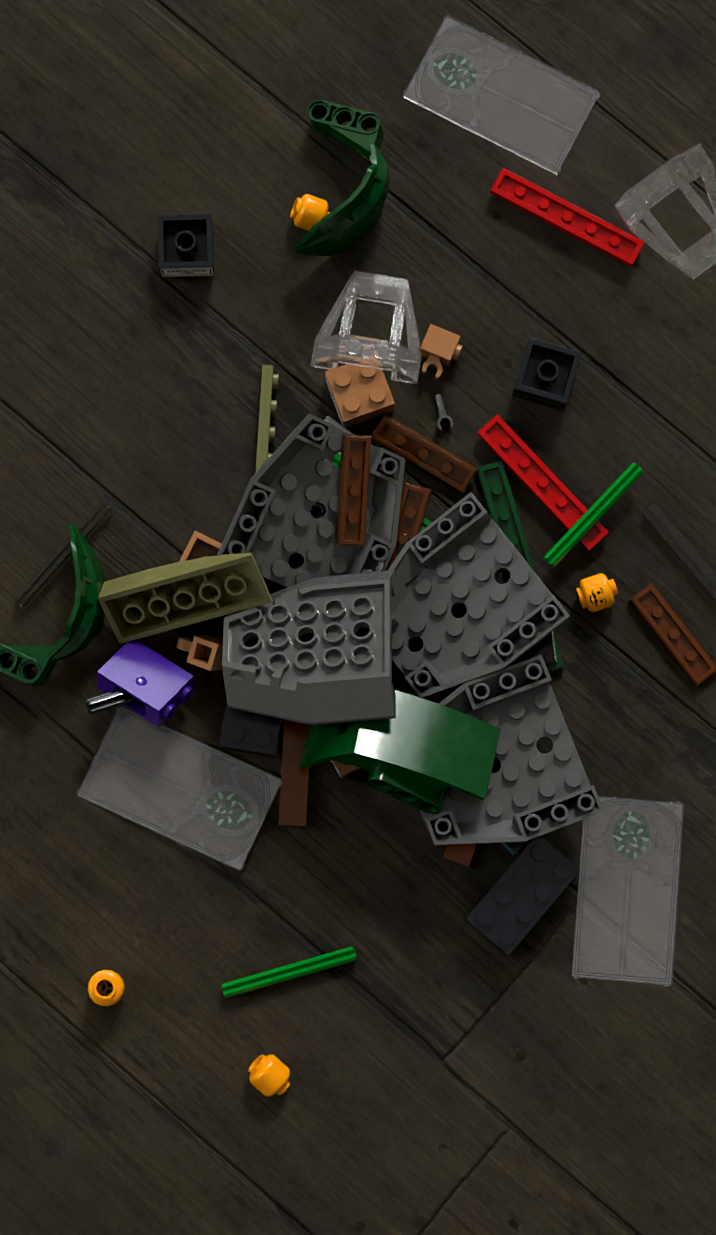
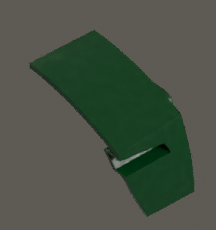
(413, 753)

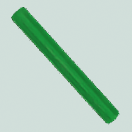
(593, 515)
(288, 972)

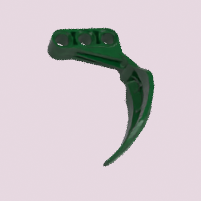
(363, 208)
(81, 627)

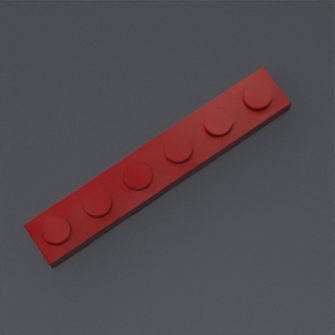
(567, 217)
(538, 478)

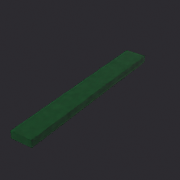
(505, 514)

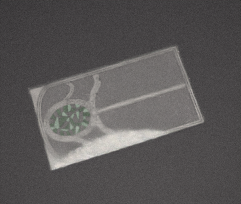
(501, 94)
(180, 788)
(628, 891)

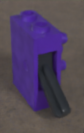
(141, 683)

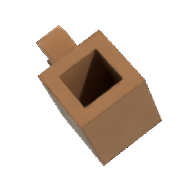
(440, 348)
(203, 651)

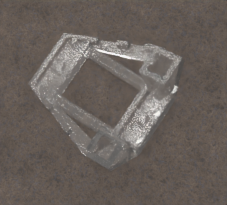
(656, 186)
(367, 351)

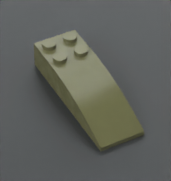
(182, 594)

